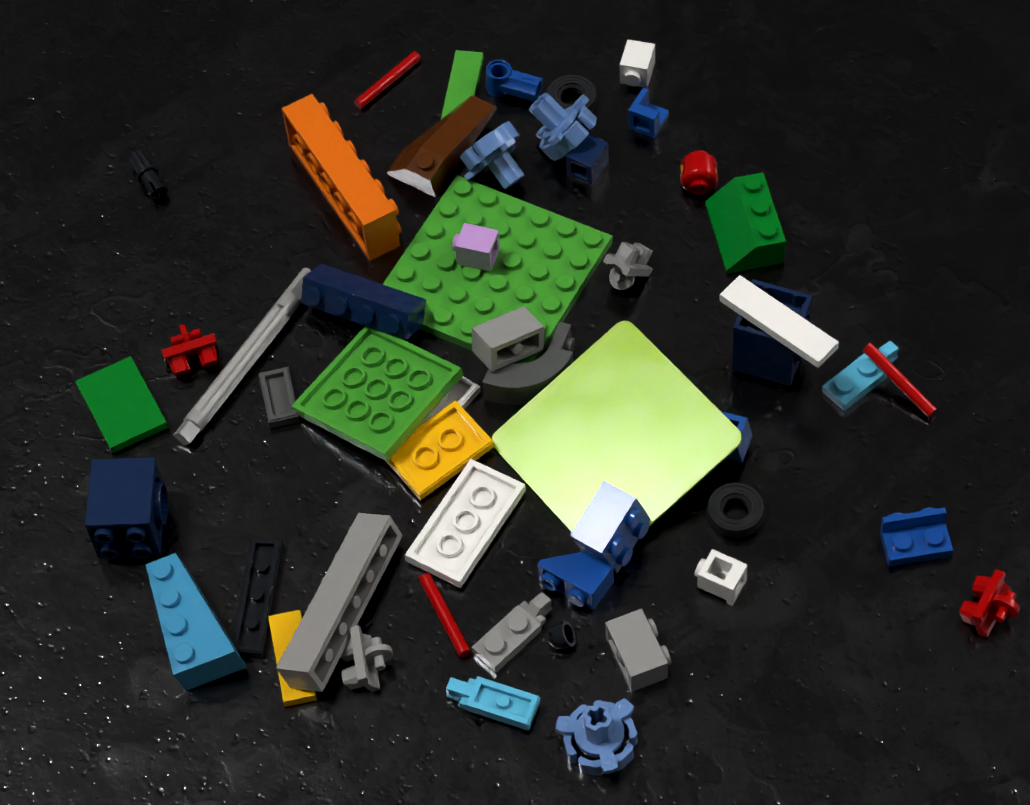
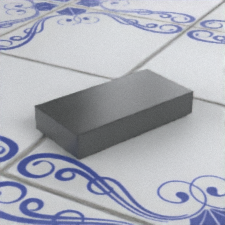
(278, 397)

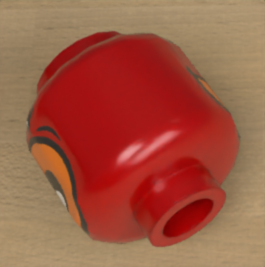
(699, 172)

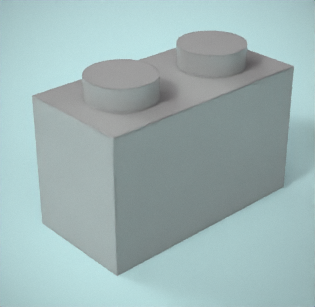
(507, 338)
(637, 649)

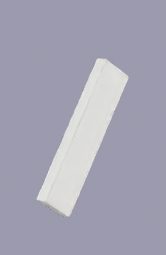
(779, 321)

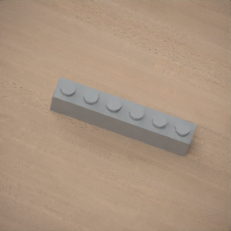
(339, 602)

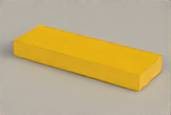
(282, 631)

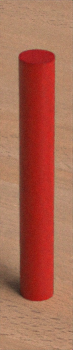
(387, 80)
(899, 380)
(444, 615)

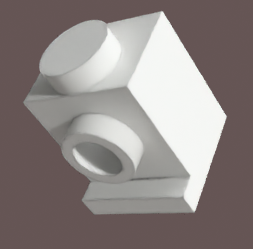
(721, 576)

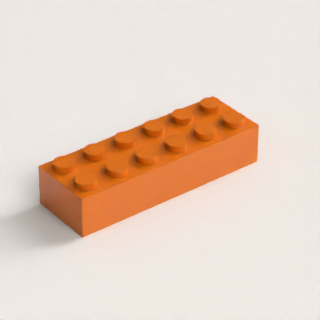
(342, 176)

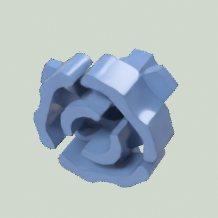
(561, 127)
(494, 153)
(599, 734)

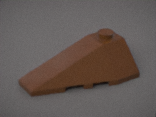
(437, 152)

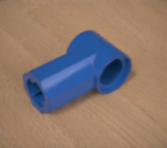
(503, 81)

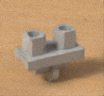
(629, 262)
(369, 658)

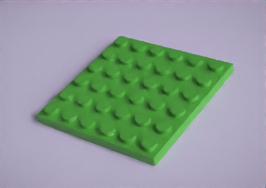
(539, 264)

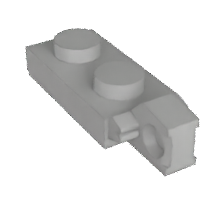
(512, 632)

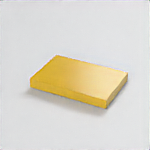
(439, 450)

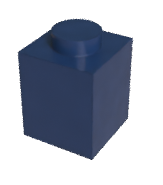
(587, 159)

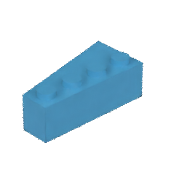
(192, 633)

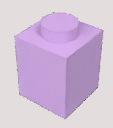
(476, 246)

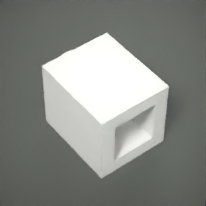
(637, 63)

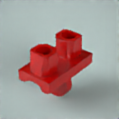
(188, 346)
(994, 603)

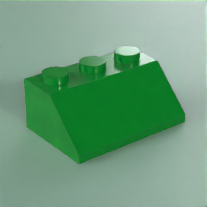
(746, 224)

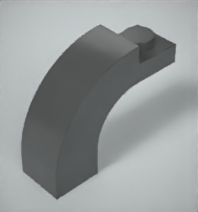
(522, 382)

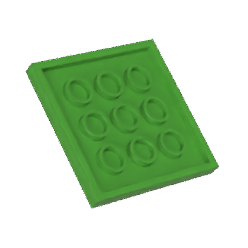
(377, 391)

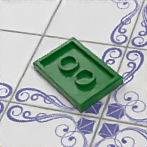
(121, 404)

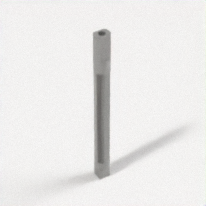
(242, 361)

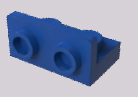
(915, 536)

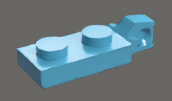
(858, 378)
(494, 701)

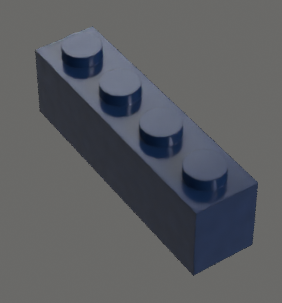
(363, 301)

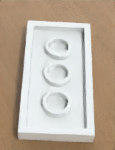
(465, 523)

